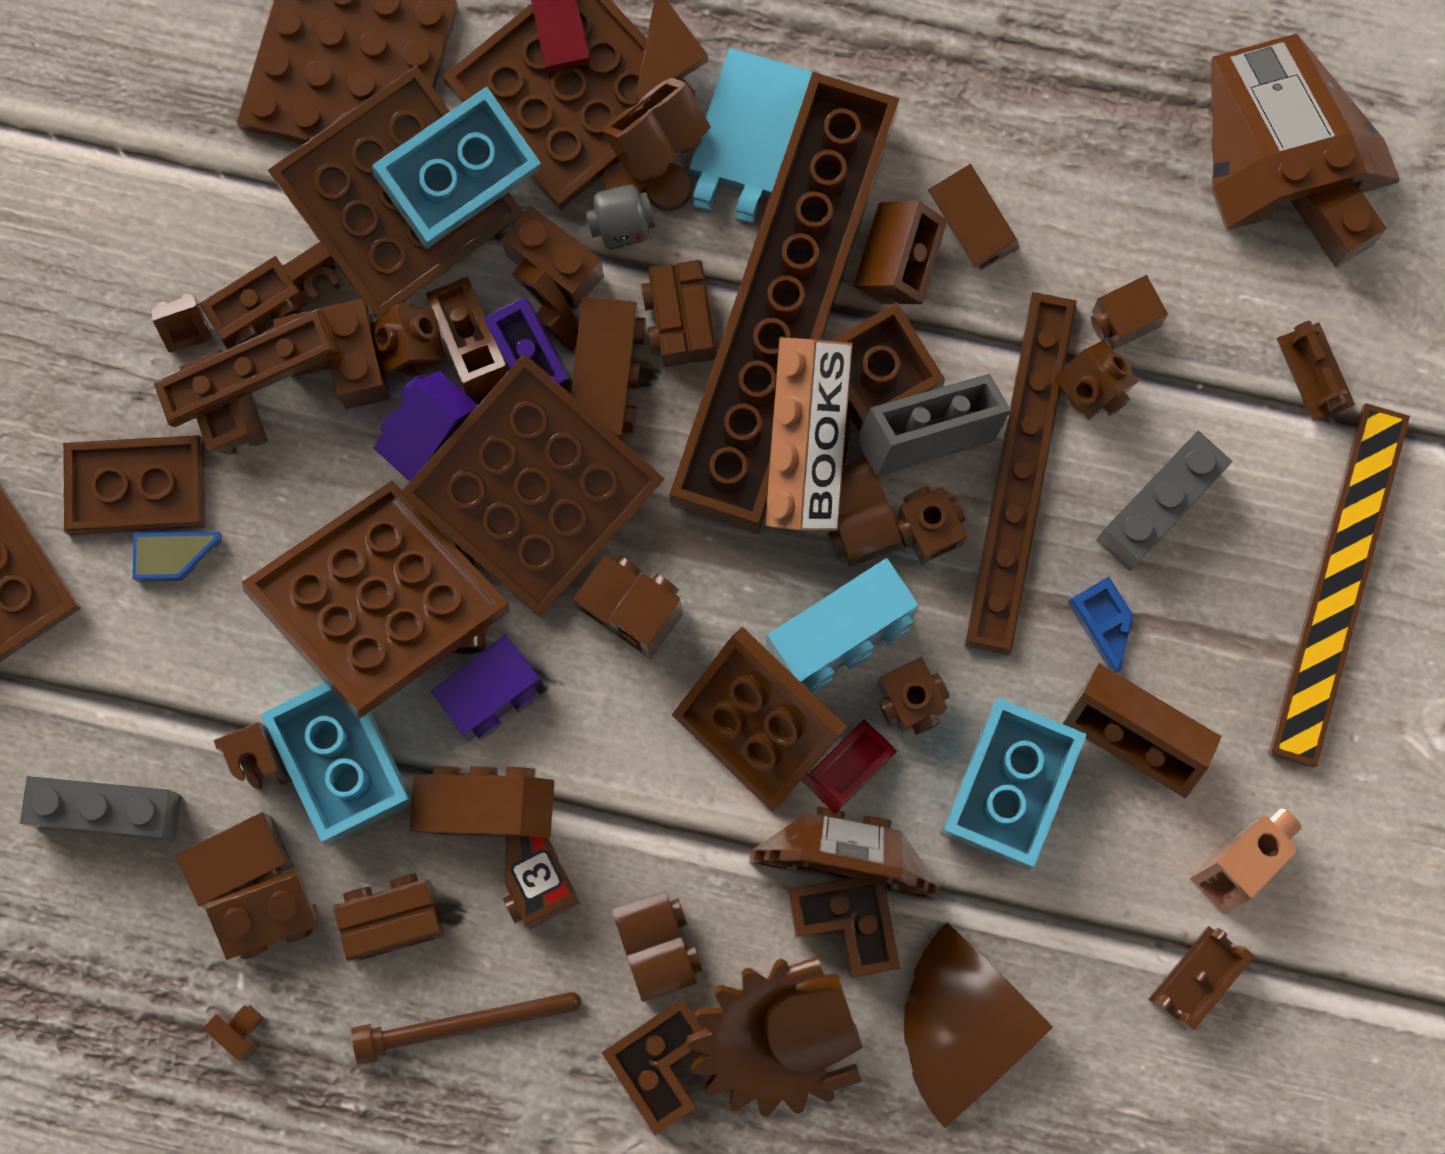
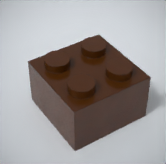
(886, 363)

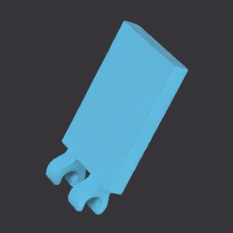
(749, 130)

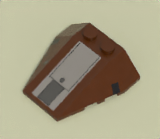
(1286, 132)
(848, 848)

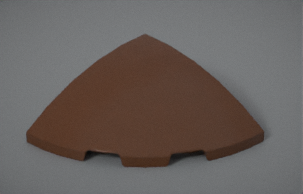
(964, 1025)

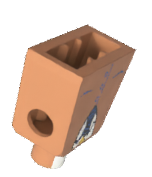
(1248, 860)

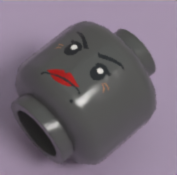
(620, 216)

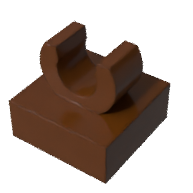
(310, 268)
(180, 323)
(234, 1032)

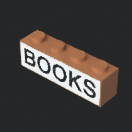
(808, 434)

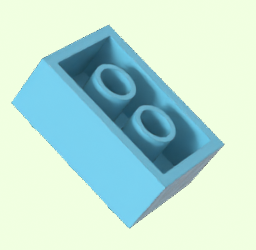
(456, 167)
(844, 626)
(336, 763)
(1013, 784)

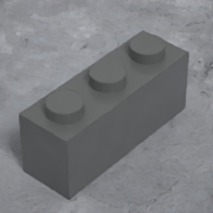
(932, 424)
(1164, 500)
(100, 808)

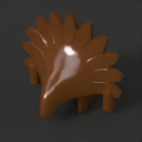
(777, 1038)

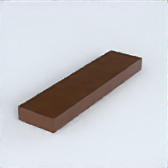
(246, 368)

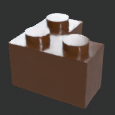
(357, 367)
(630, 603)
(858, 910)
(644, 1065)

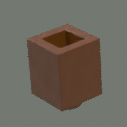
(1128, 313)

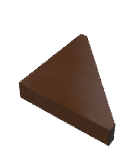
(669, 49)

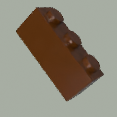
(606, 362)
(1143, 730)
(482, 802)

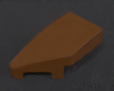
(555, 310)

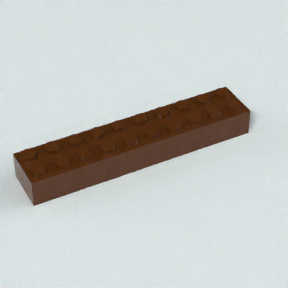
(783, 294)

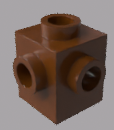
(407, 340)
(1097, 381)
(931, 539)
(916, 680)

